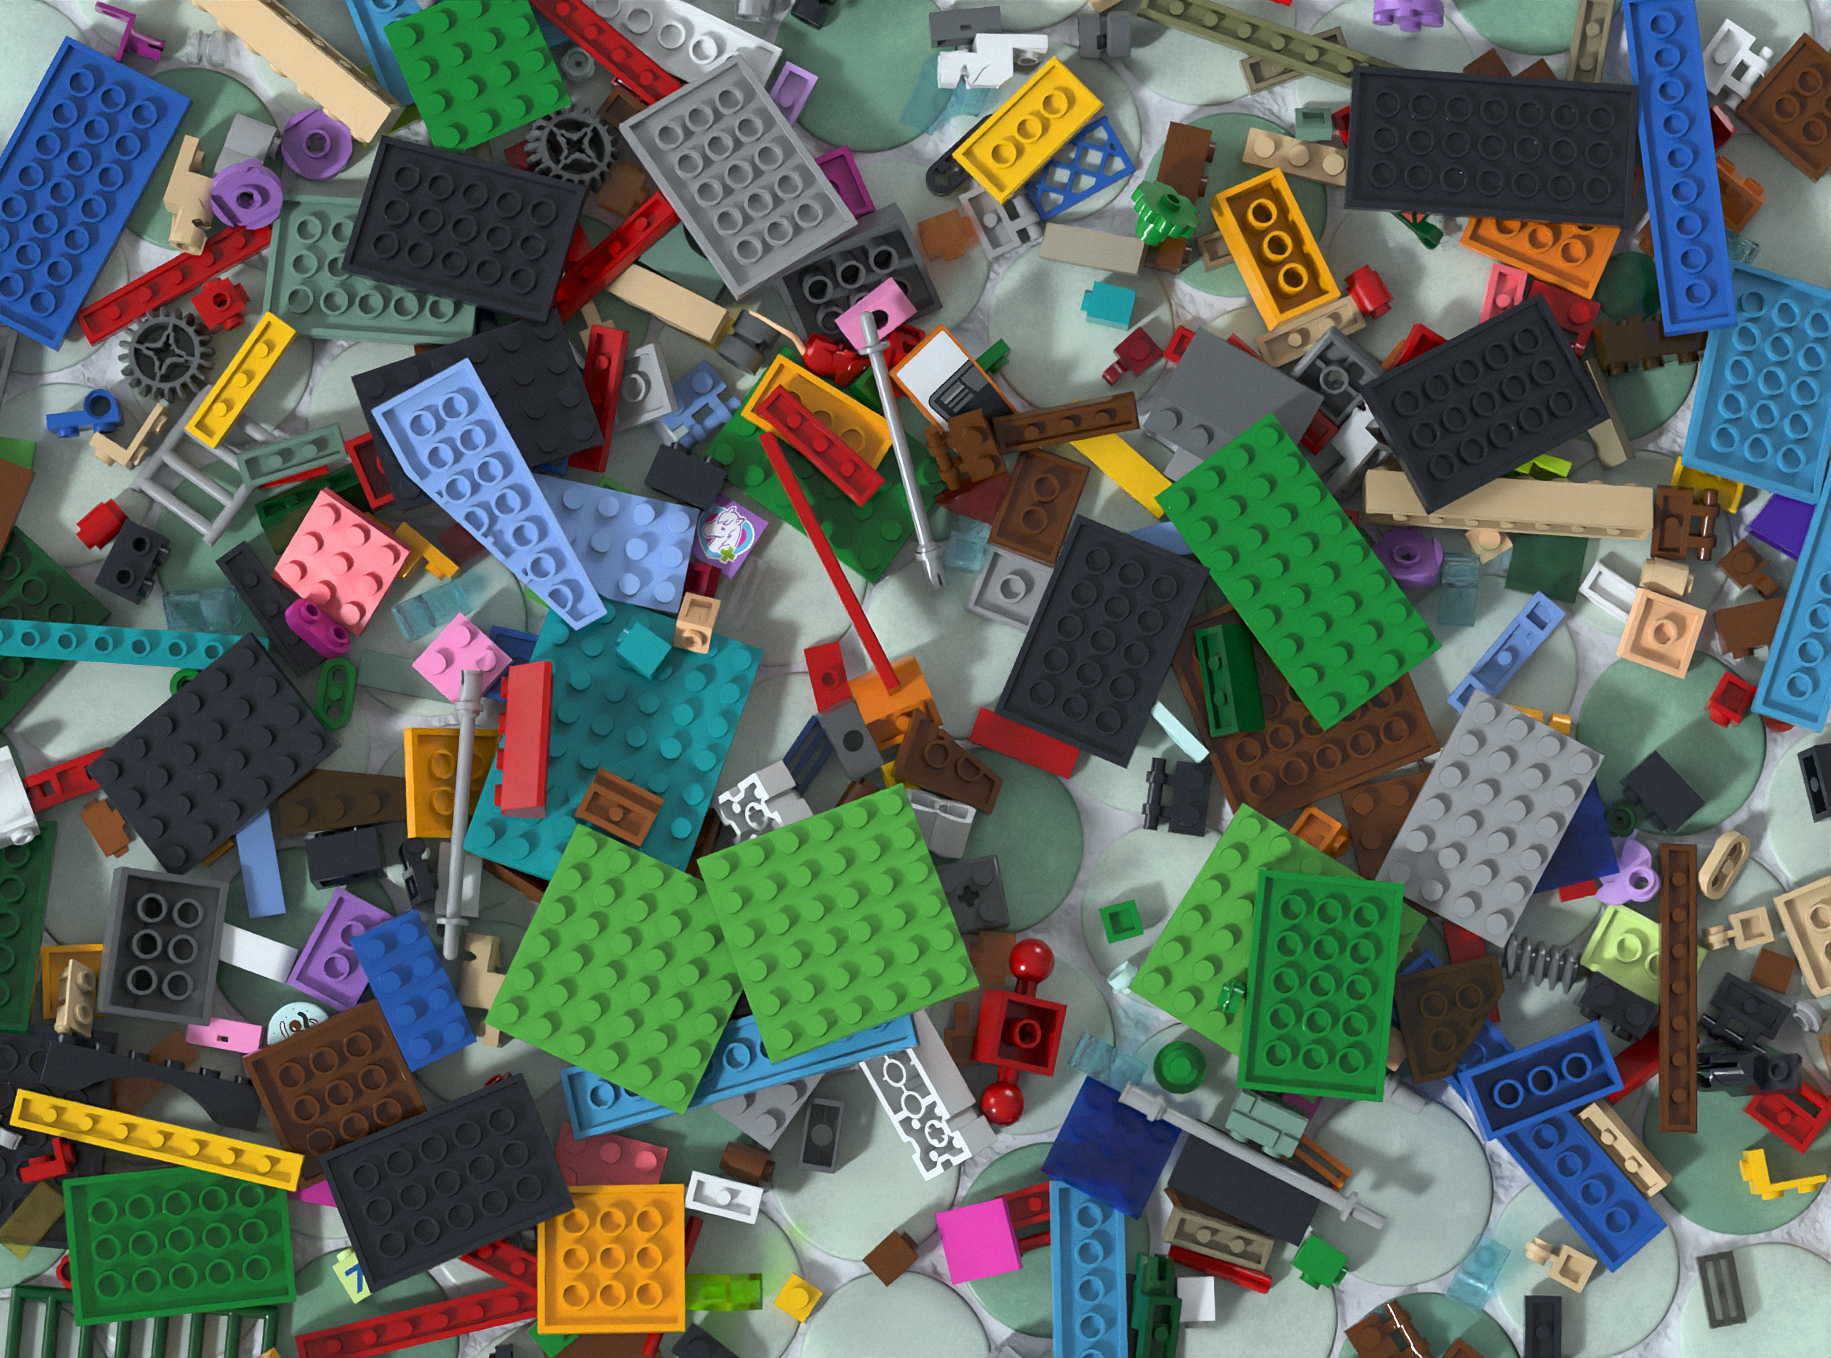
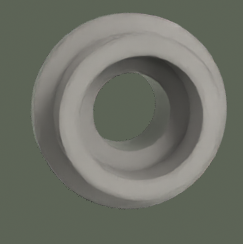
(1809, 1015)

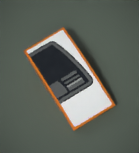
(948, 382)

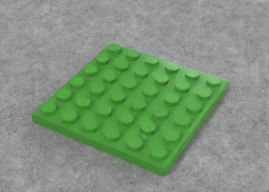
(837, 924)
(1212, 926)
(622, 972)

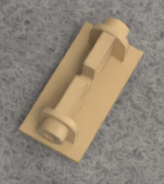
(78, 992)

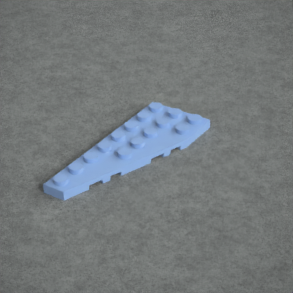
(469, 464)
(626, 543)

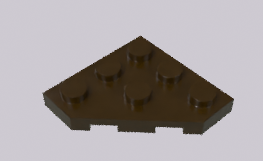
(1443, 1013)

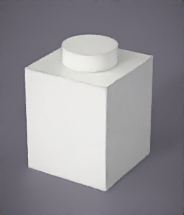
(1197, 1300)

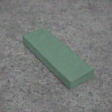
(291, 456)
(395, 675)

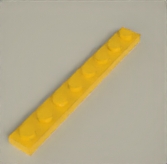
(157, 1139)

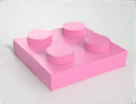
(461, 648)

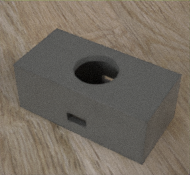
(962, 25)
(838, 721)
(814, 1156)

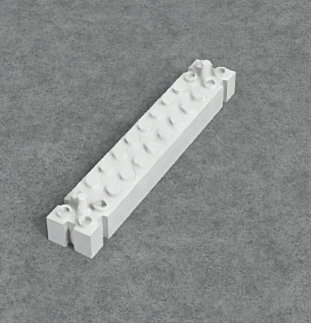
(916, 1084)

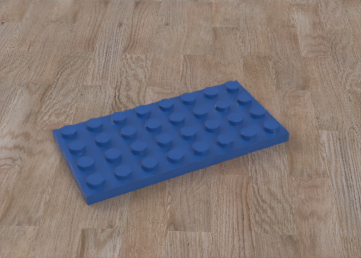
(75, 183)

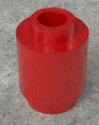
(1369, 292)
(101, 524)

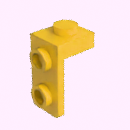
(1754, 1170)

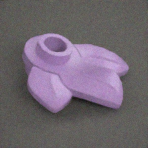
(1633, 868)

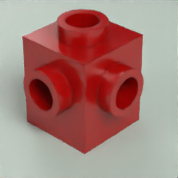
(210, 300)

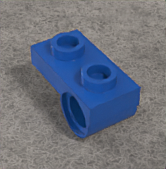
(71, 423)

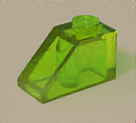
(723, 1291)

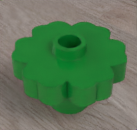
(1163, 213)

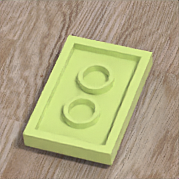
(1628, 951)

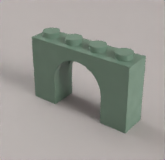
(679, 263)

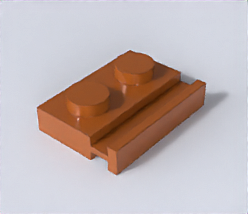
(619, 807)

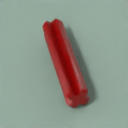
(1222, 1269)

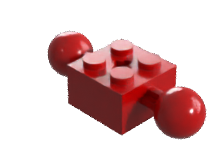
(997, 1030)

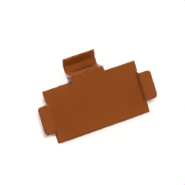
(106, 827)

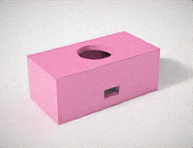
(885, 297)
(242, 1036)

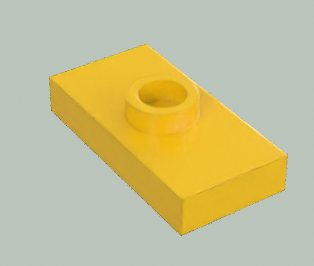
(1729, 491)

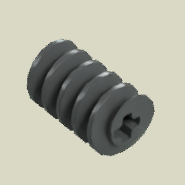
(1539, 963)

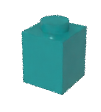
(1108, 305)
(642, 650)

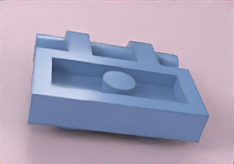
(692, 394)

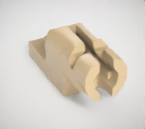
(189, 199)
(479, 981)

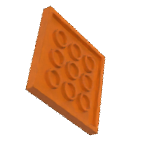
(1552, 253)

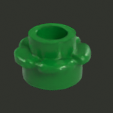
(1231, 996)

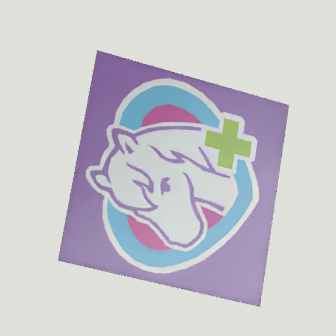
(726, 535)

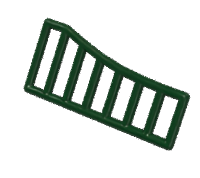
(56, 1295)

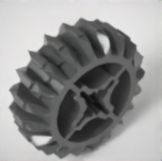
(561, 142)
(164, 370)

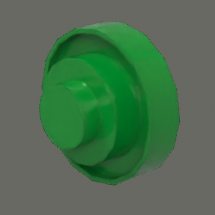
(1179, 1067)

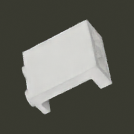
(16, 815)

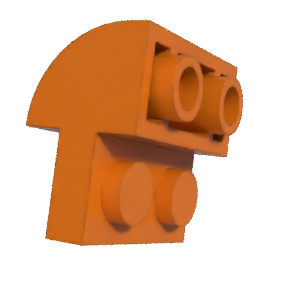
(889, 716)

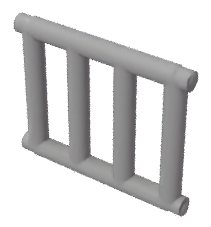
(165, 454)

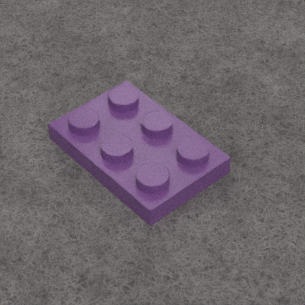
(328, 962)

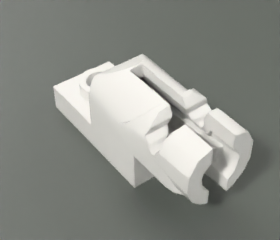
(990, 60)

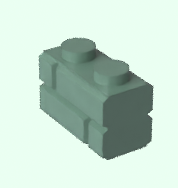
(1267, 1122)

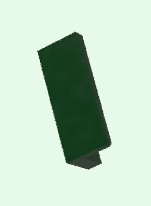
(285, 512)
(1230, 679)

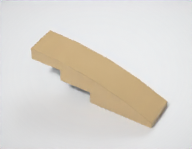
(669, 302)

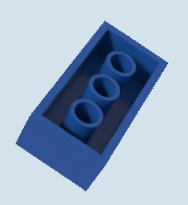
(412, 989)
(1540, 1080)

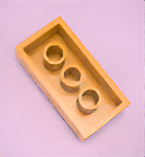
(1274, 249)

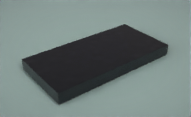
(1244, 1189)

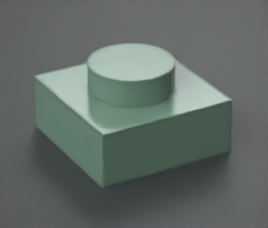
(1313, 124)

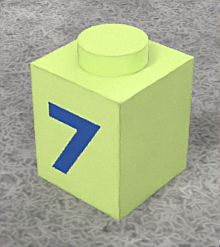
(351, 1275)

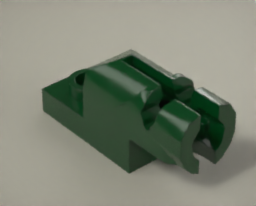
(1155, 1307)

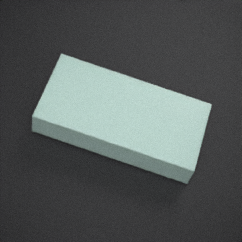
(1178, 733)

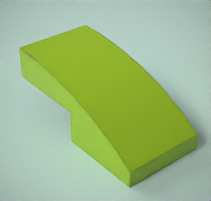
(1542, 468)

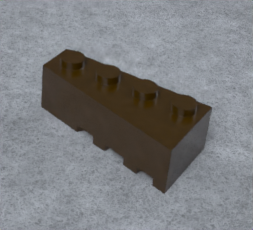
(1644, 344)
(340, 801)

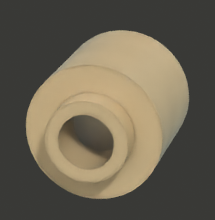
(1666, 577)

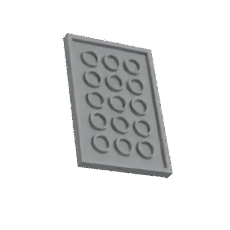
(738, 176)
(1489, 817)

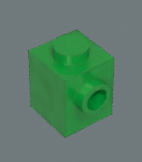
(1319, 1263)

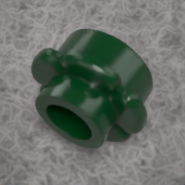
(1628, 818)

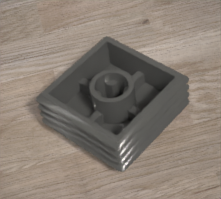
(1336, 352)
(981, 876)

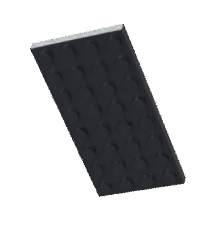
(1491, 147)

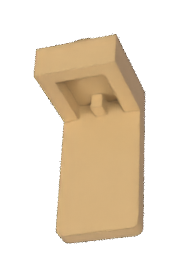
(136, 453)

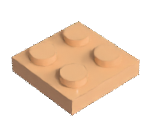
(1661, 633)

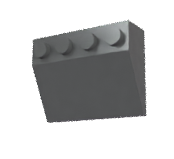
(851, 269)
(1223, 393)
(161, 947)

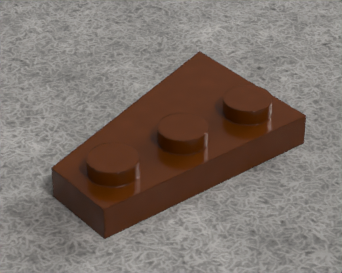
(943, 767)

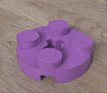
(1409, 14)
(316, 165)
(249, 177)
(1424, 554)

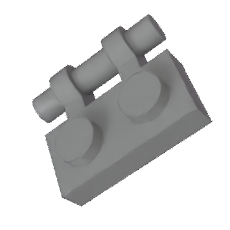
(993, 225)

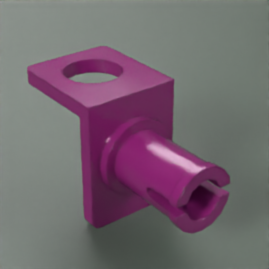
(132, 40)

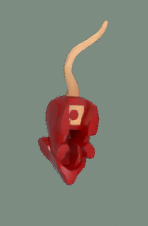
(824, 357)

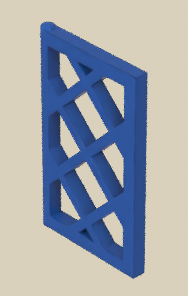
(1102, 181)

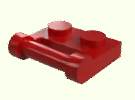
(1571, 311)
(1788, 1119)
(1027, 1208)

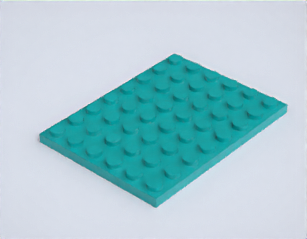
(606, 715)

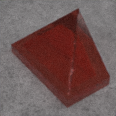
(976, 499)

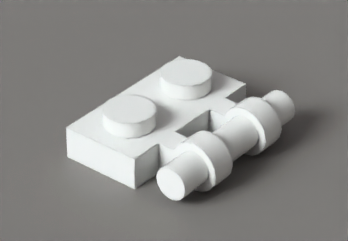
(1723, 55)

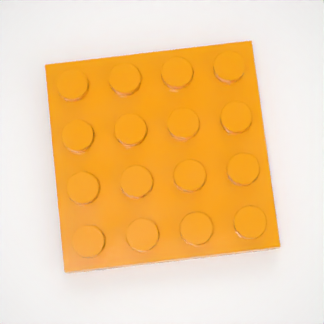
(614, 1262)

